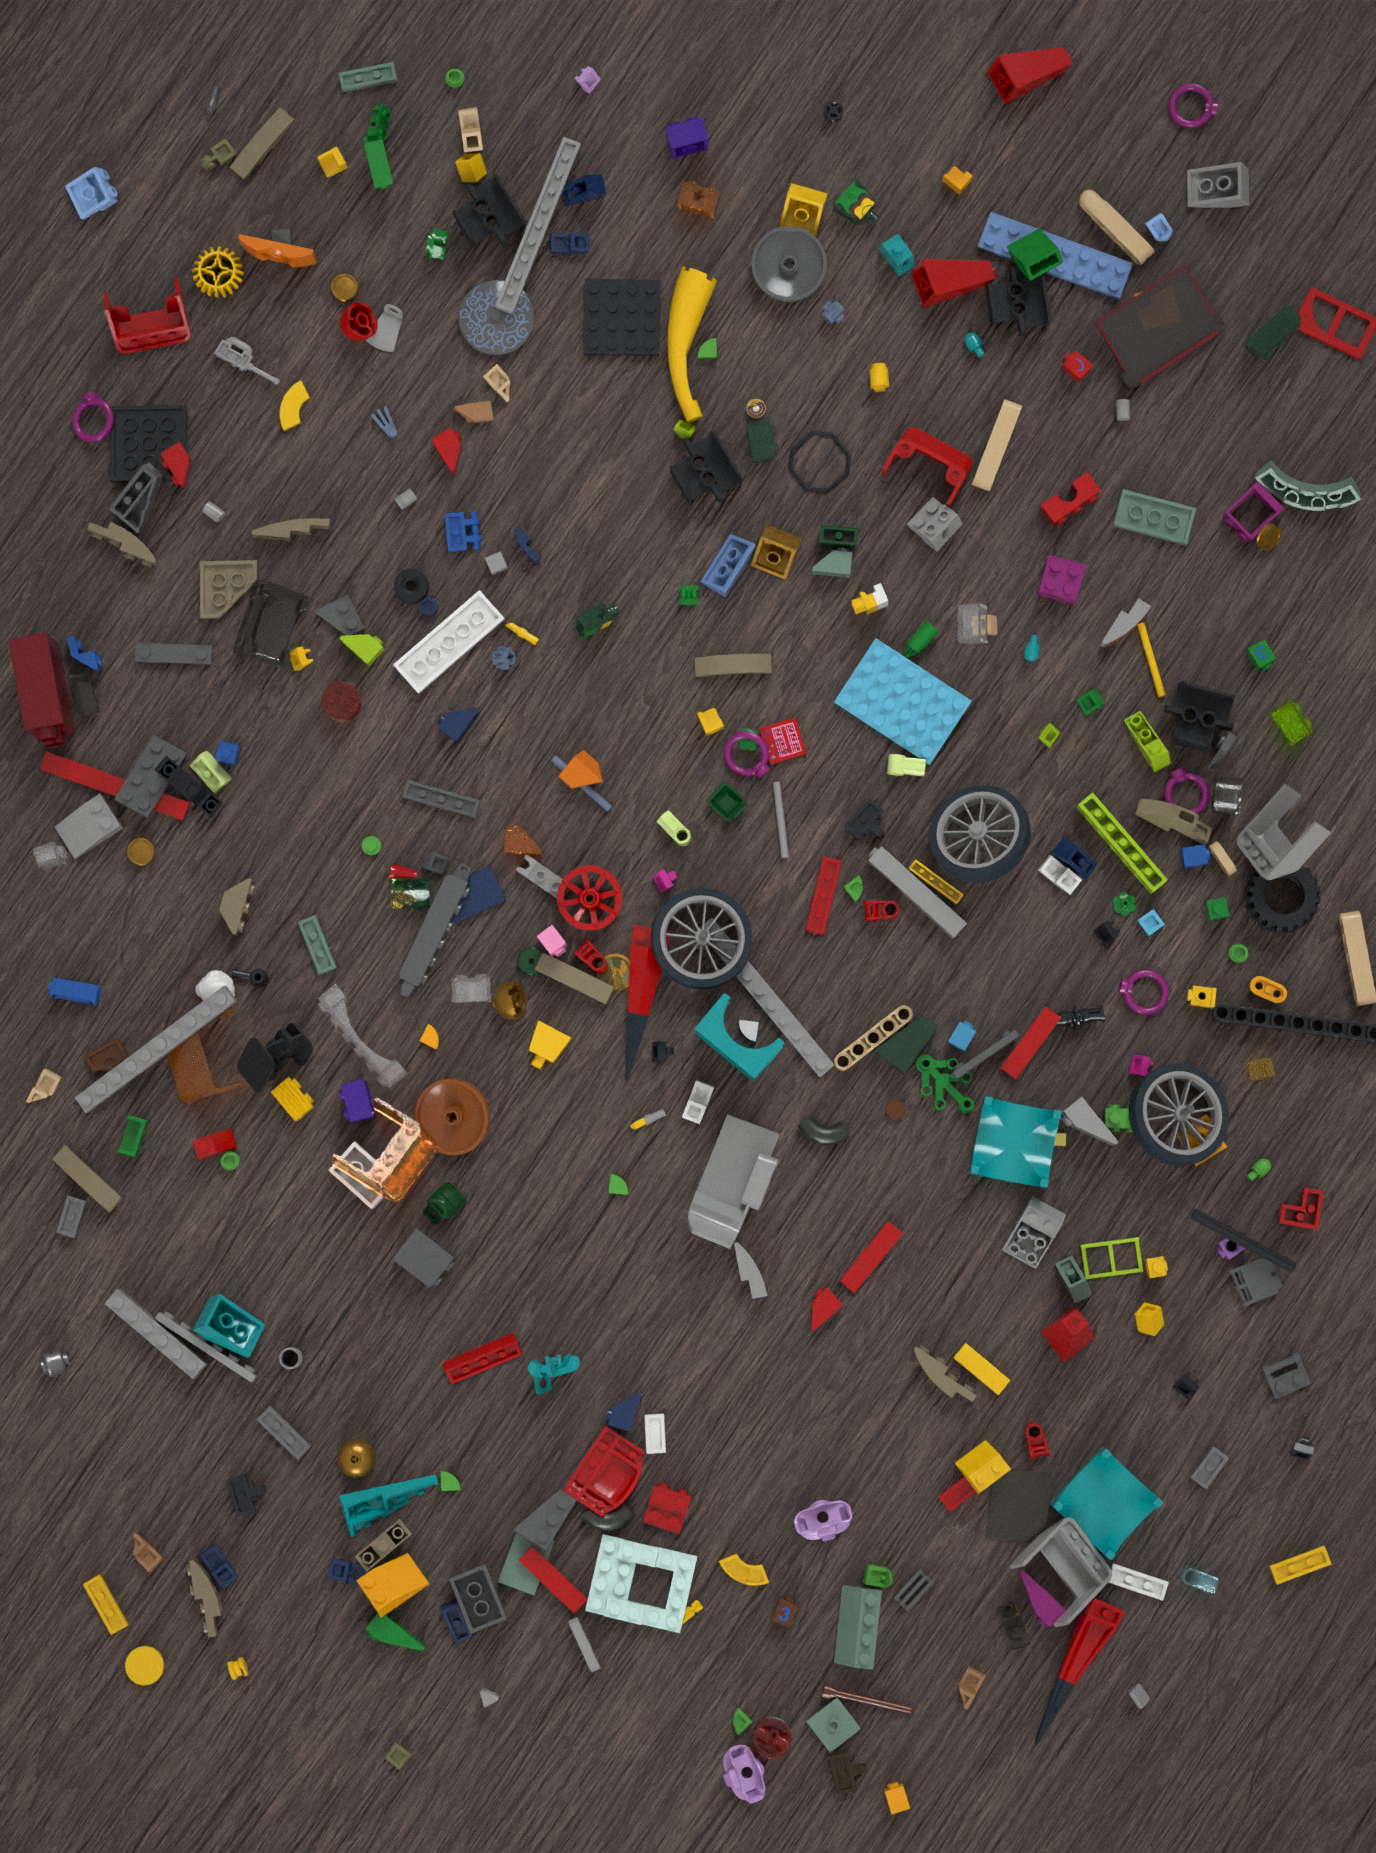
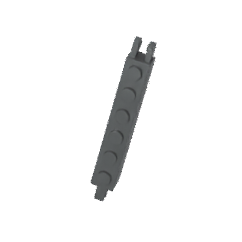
(433, 929)

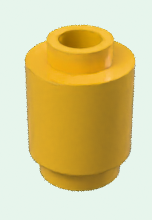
(879, 377)

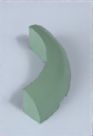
(1307, 495)

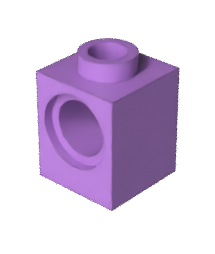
(1223, 1252)

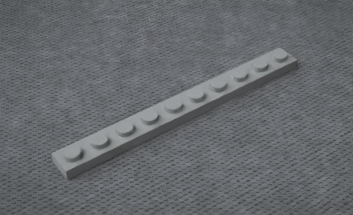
(538, 225)
(774, 1007)
(155, 1049)

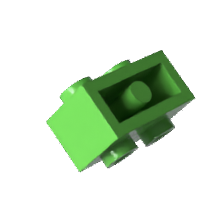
(1116, 1118)

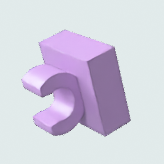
(588, 79)

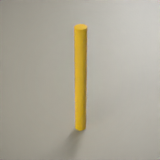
(1151, 660)

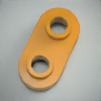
(1267, 989)

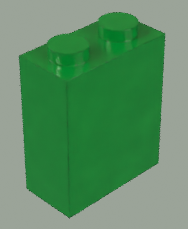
(378, 161)
(1035, 254)

